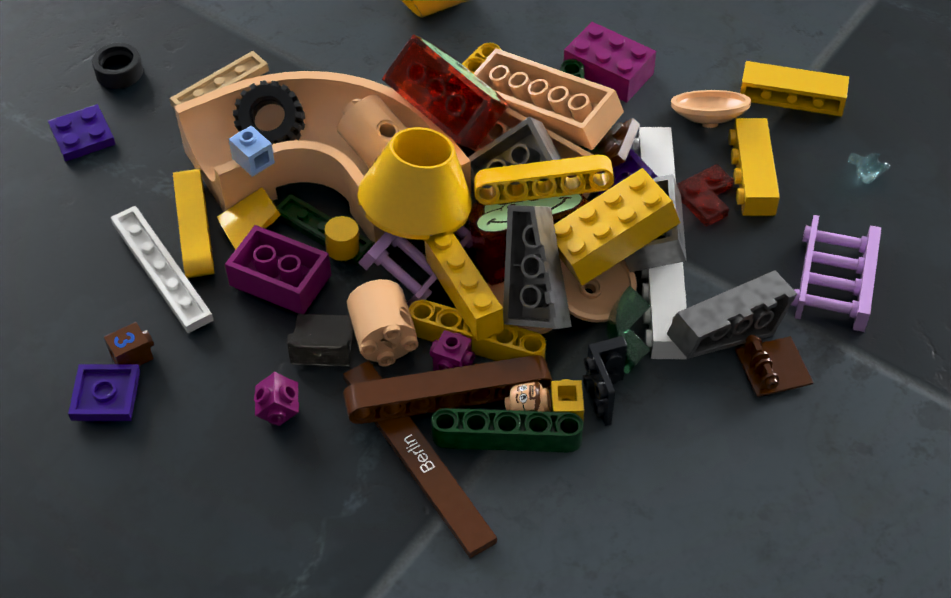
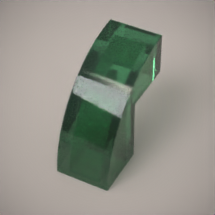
(623, 315)

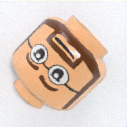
(528, 398)

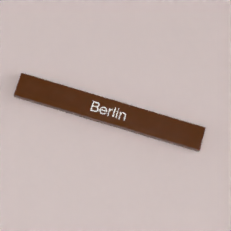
(431, 474)

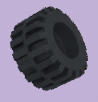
(270, 94)

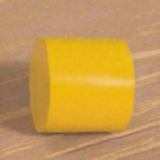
(342, 238)

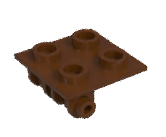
(773, 365)

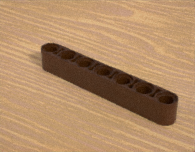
(442, 389)

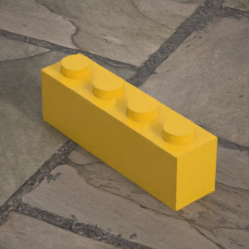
(795, 88)
(754, 167)
(464, 285)

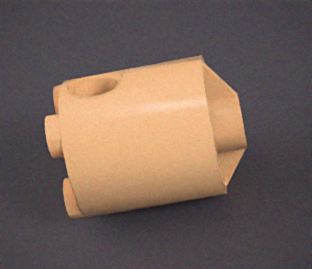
(368, 127)
(381, 321)

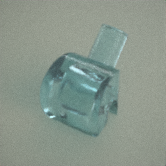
(868, 167)

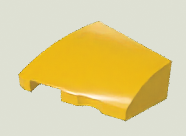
(253, 210)

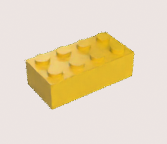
(614, 226)

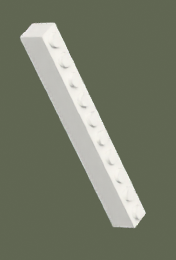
(663, 284)

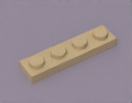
(244, 68)

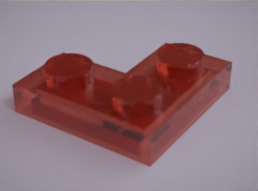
(701, 193)

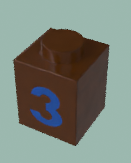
(130, 345)

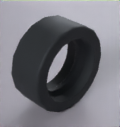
(117, 78)

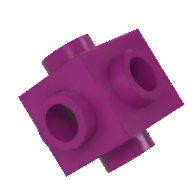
(451, 351)
(276, 399)

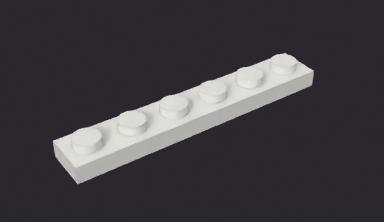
(162, 269)

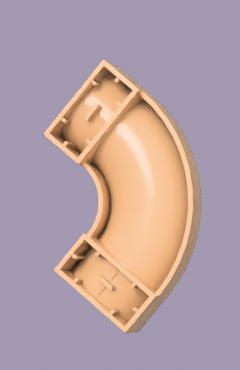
(316, 157)

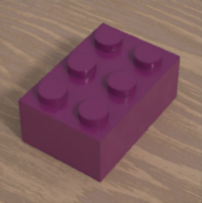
(612, 60)
(278, 269)

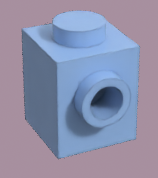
(251, 150)

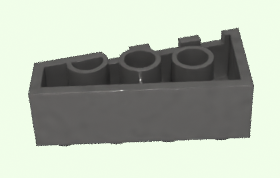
(533, 271)
(732, 316)

